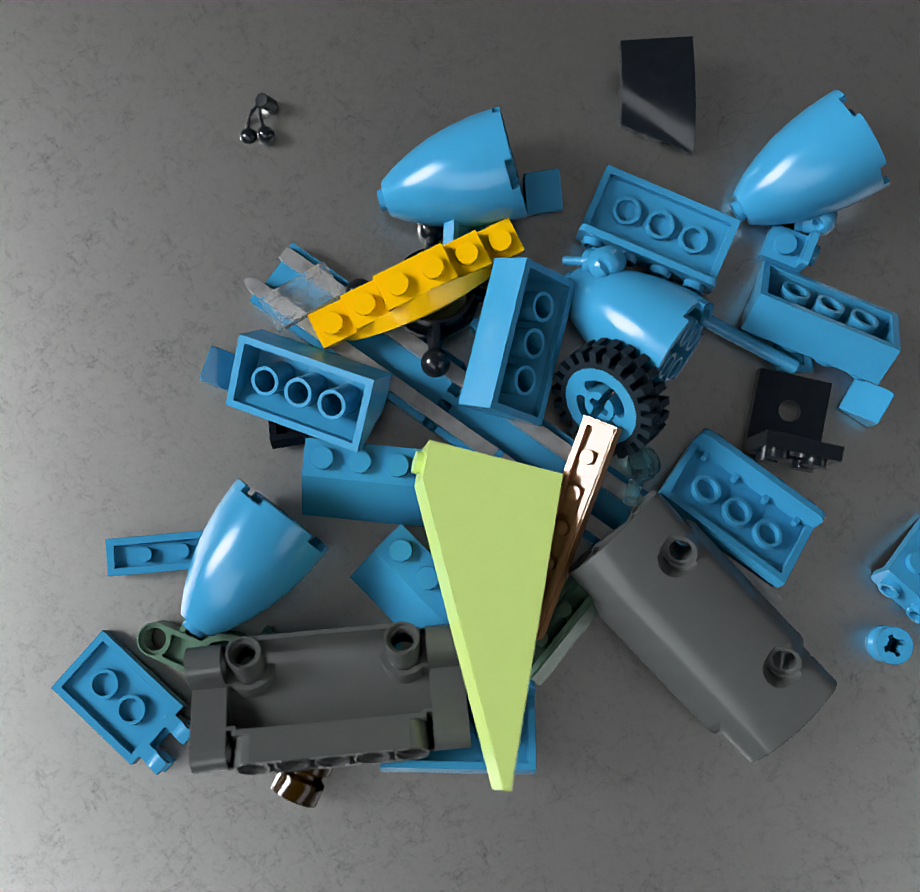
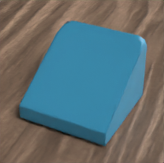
(542, 191)
(218, 368)
(866, 402)

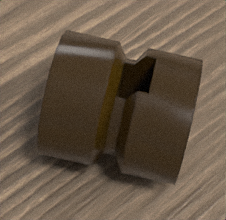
(301, 786)

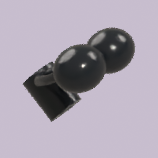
(265, 133)

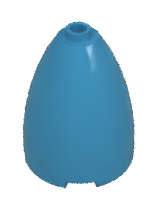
(812, 167)
(457, 175)
(642, 312)
(245, 562)

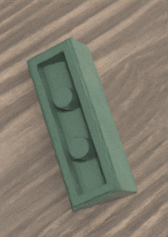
(569, 620)

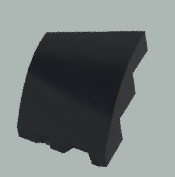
(658, 90)

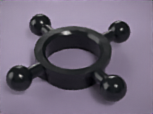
(435, 360)

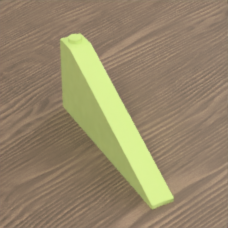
(491, 554)

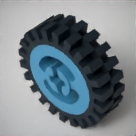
(591, 377)

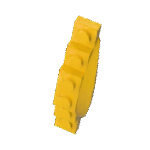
(416, 286)

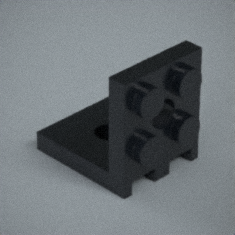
(784, 441)

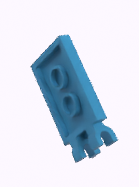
(124, 702)

